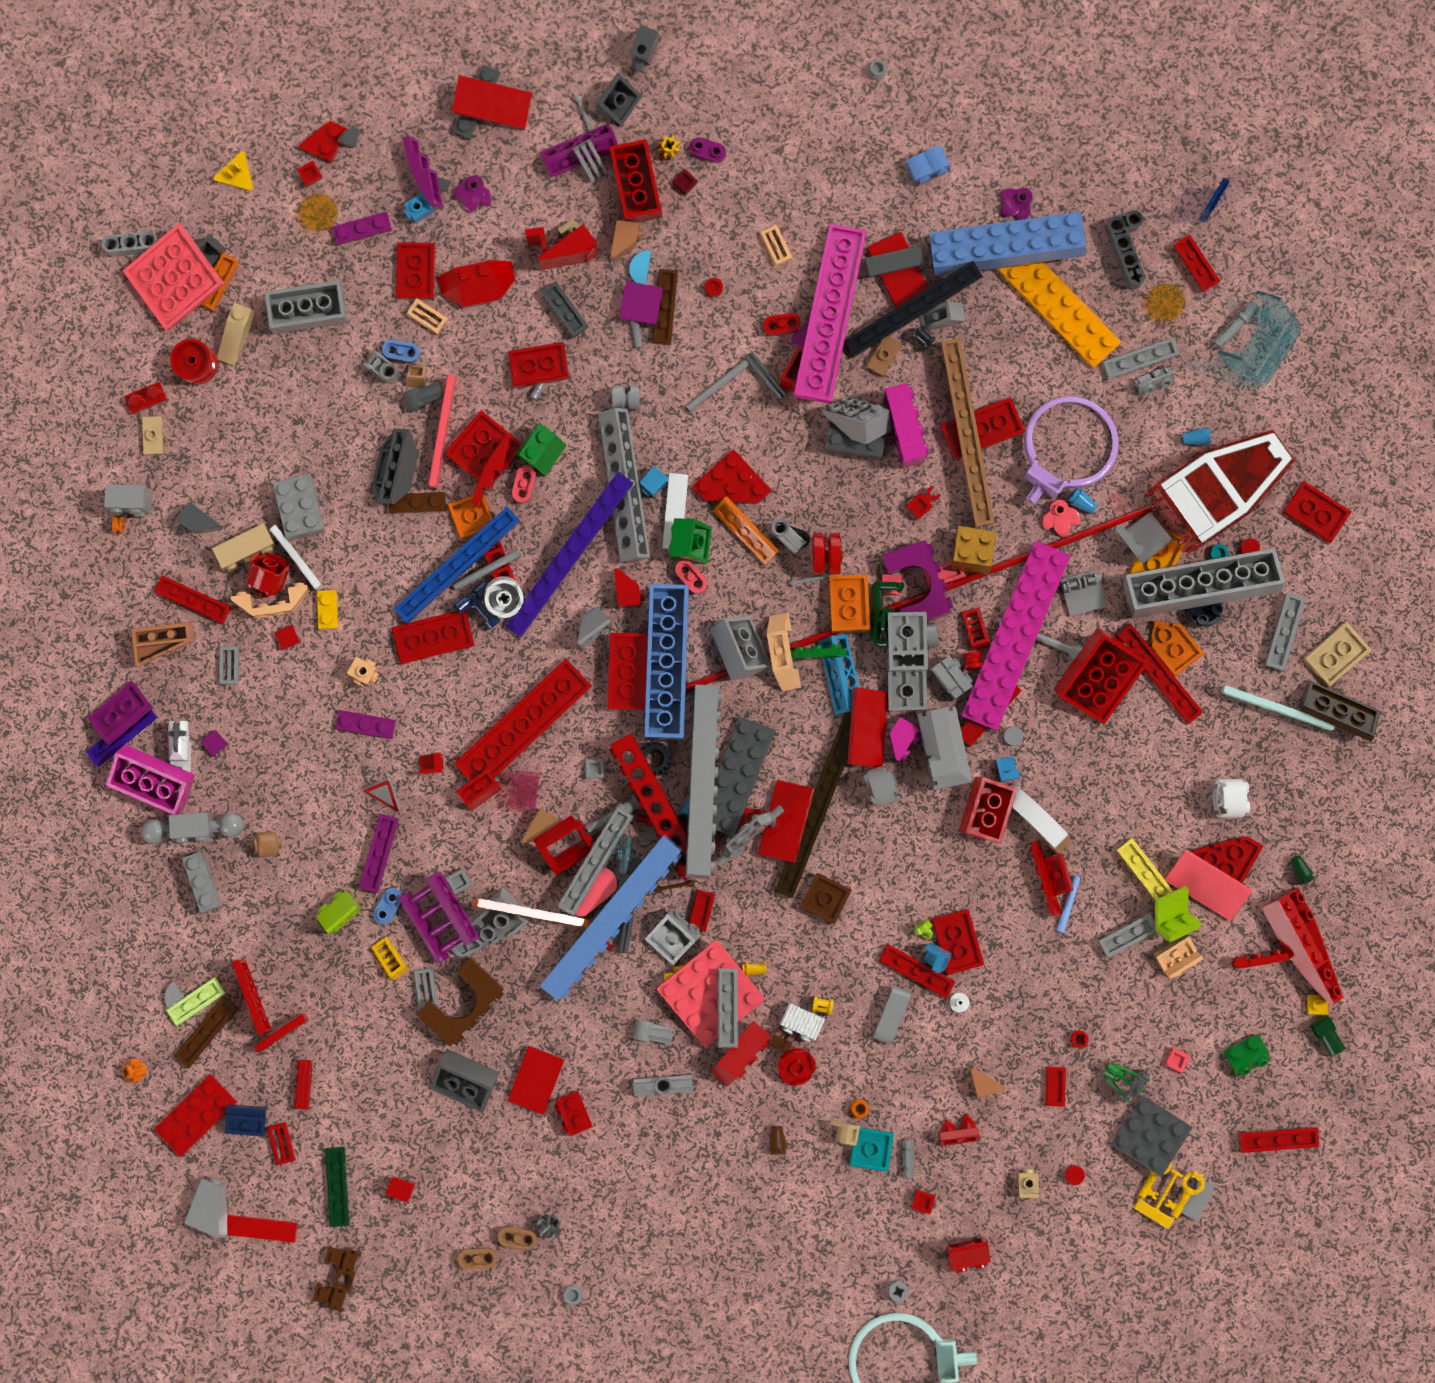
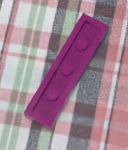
(379, 853)

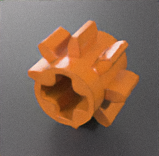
(134, 1070)

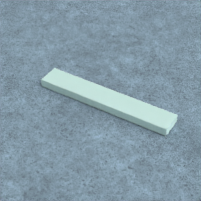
(1284, 710)

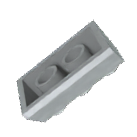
(740, 647)

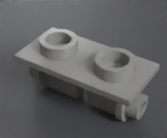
(1162, 378)

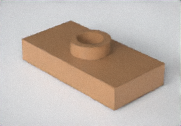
(883, 356)

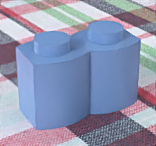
(928, 164)

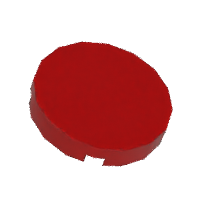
(796, 1066)

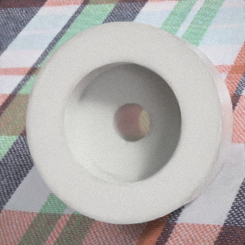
(954, 1002)

